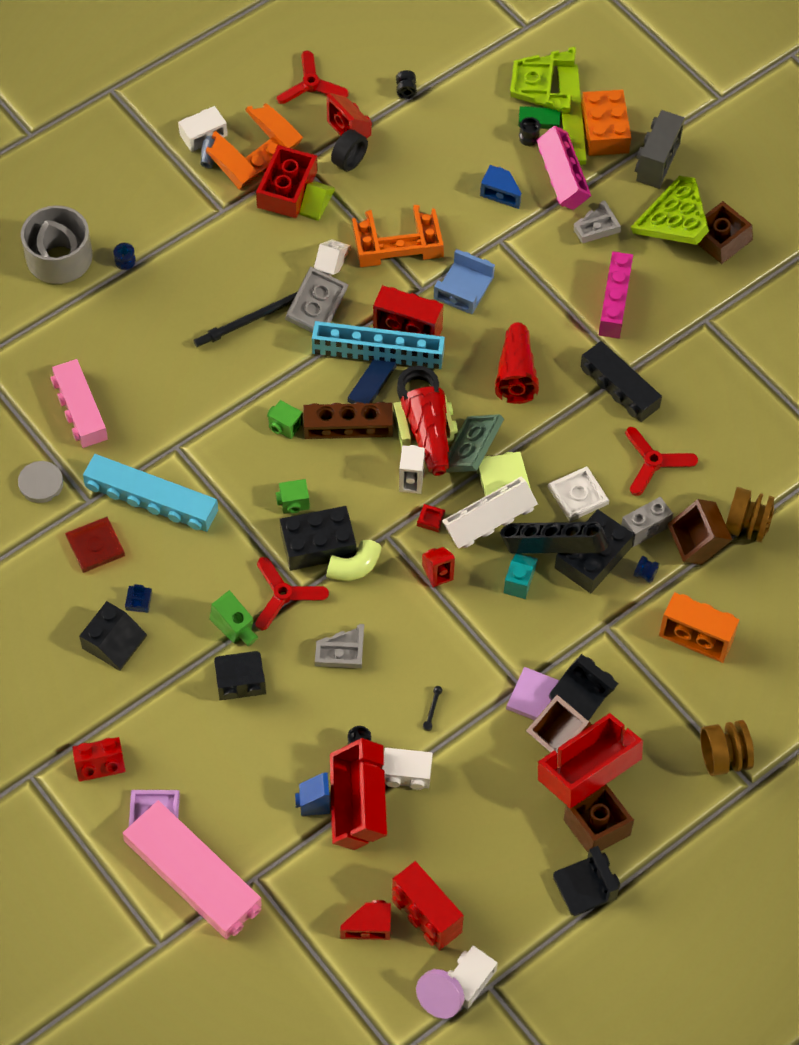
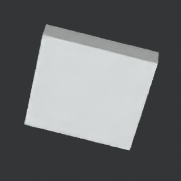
(578, 494)

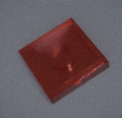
(95, 544)

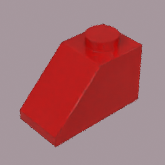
(438, 565)
(368, 922)

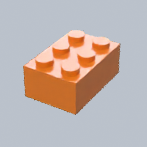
(606, 122)
(699, 627)

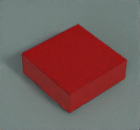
(431, 518)

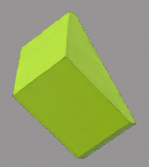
(316, 199)

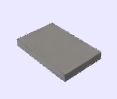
(316, 299)

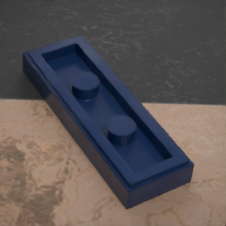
(372, 381)

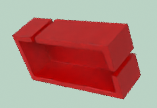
(590, 760)
(358, 794)

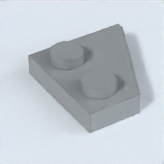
(597, 224)
(341, 650)

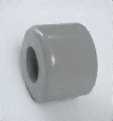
(55, 228)

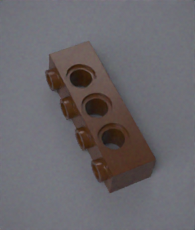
(357, 427)

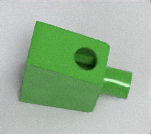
(232, 619)

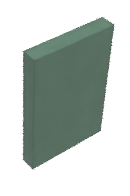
(473, 442)

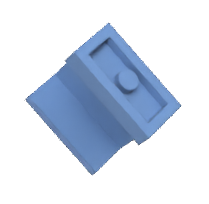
(465, 282)

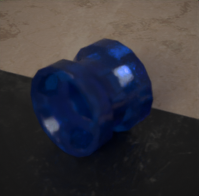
(128, 260)
(646, 569)

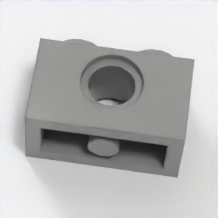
(648, 520)

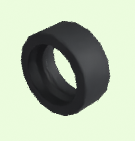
(349, 150)
(414, 373)

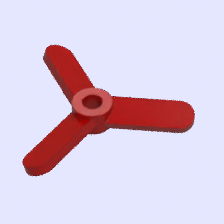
(311, 82)
(662, 461)
(293, 593)

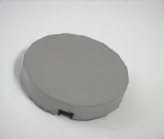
(40, 481)

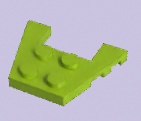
(533, 79)

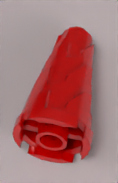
(516, 370)
(428, 424)

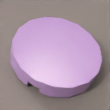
(440, 993)

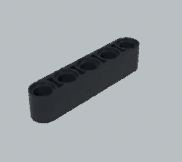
(554, 537)

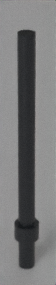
(215, 334)

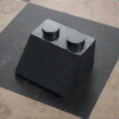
(112, 636)

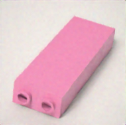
(193, 870)

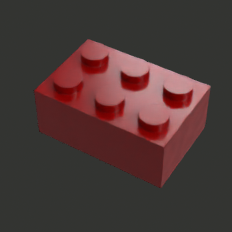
(286, 181)
(407, 312)
(427, 906)

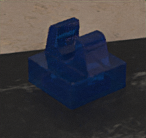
(138, 598)

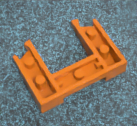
(242, 169)
(373, 249)

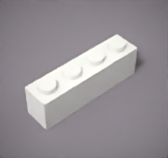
(490, 512)

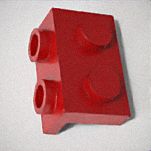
(98, 759)

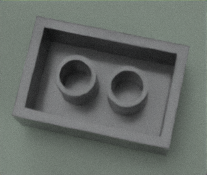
(659, 148)

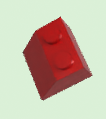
(346, 115)

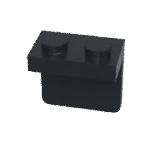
(240, 675)
(584, 686)
(587, 883)

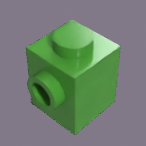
(285, 419)
(293, 496)

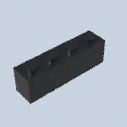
(620, 381)

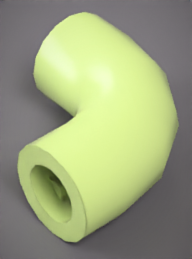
(357, 566)

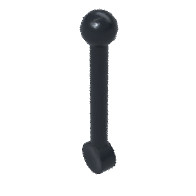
(427, 725)

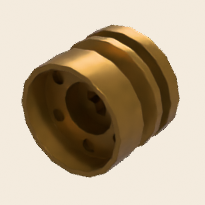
(749, 514)
(727, 747)

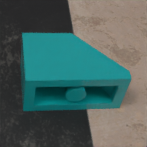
(520, 575)

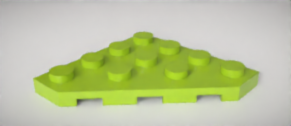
(675, 214)

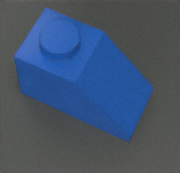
(500, 187)
(314, 796)

